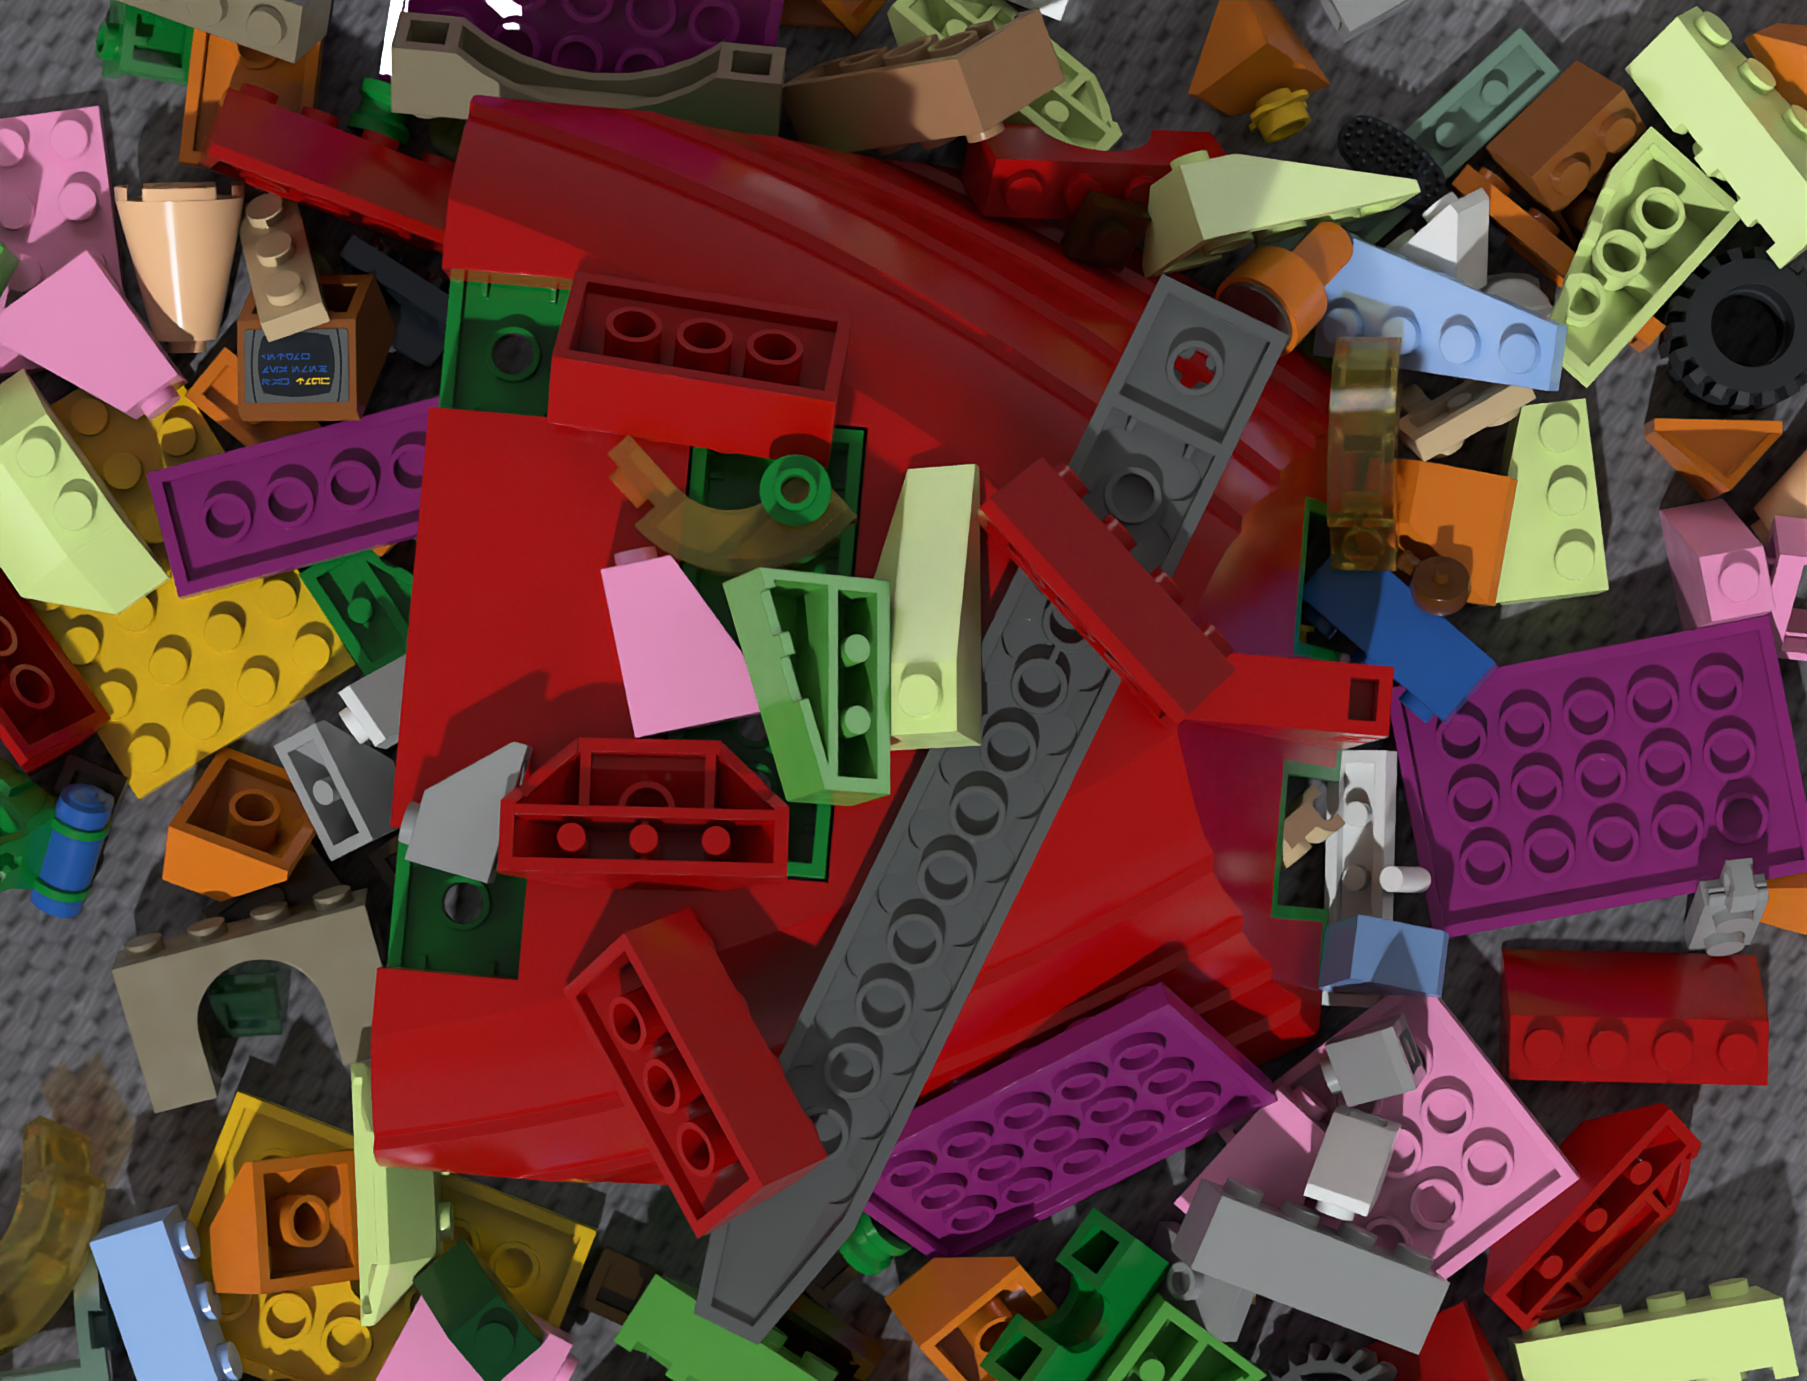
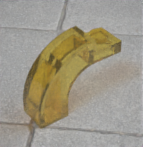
(1364, 453)
(722, 540)
(49, 1231)

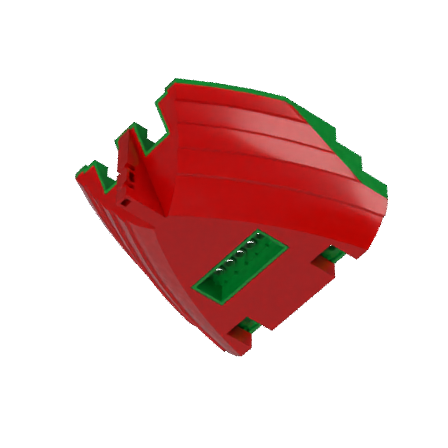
(959, 353)

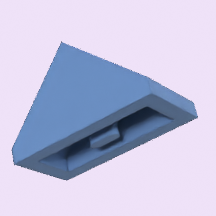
(1383, 958)

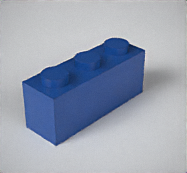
(1380, 618)

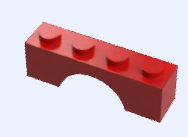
(1045, 178)

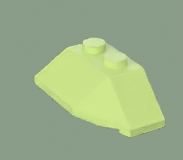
(1070, 112)
(58, 520)
(397, 1214)

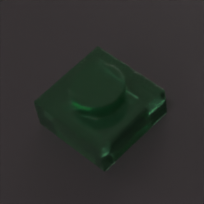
(246, 1005)

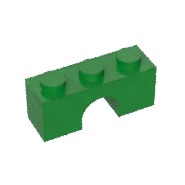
(1108, 1289)

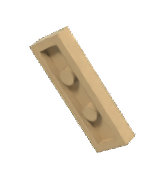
(281, 266)

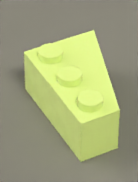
(1555, 517)

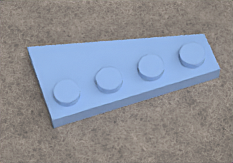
(1441, 322)

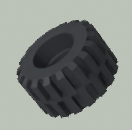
(1691, 343)

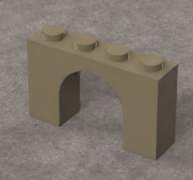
(165, 980)

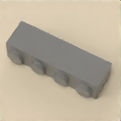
(1311, 1265)

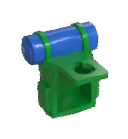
(51, 840)

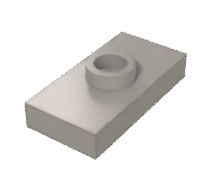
(1206, 1300)

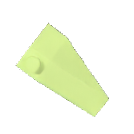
(1239, 198)
(1640, 244)
(935, 609)

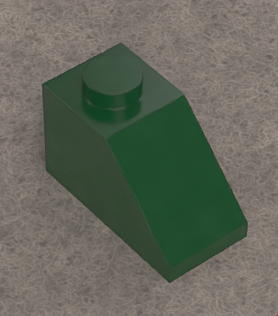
(478, 1312)

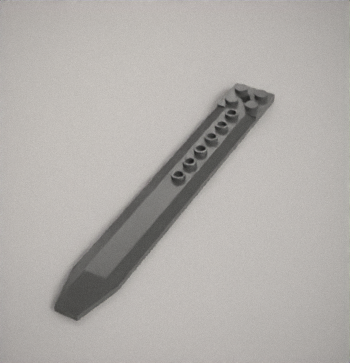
(983, 810)

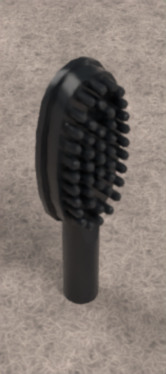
(1384, 150)

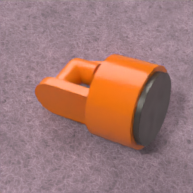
(1286, 285)

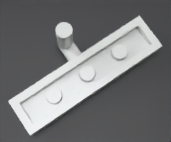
(1362, 852)

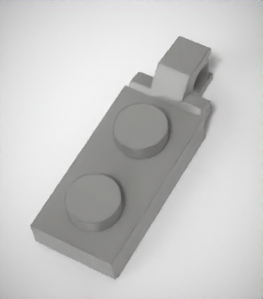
(1726, 910)

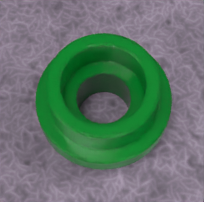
(795, 513)

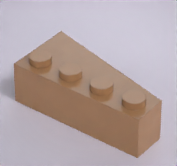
(925, 89)

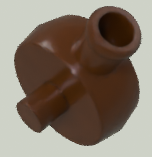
(1437, 583)

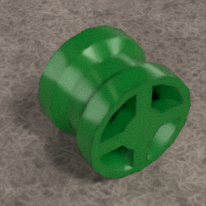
(376, 113)
(872, 1246)

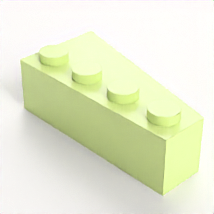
(1738, 123)
(1669, 1341)

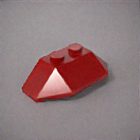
(644, 819)
(1575, 1244)

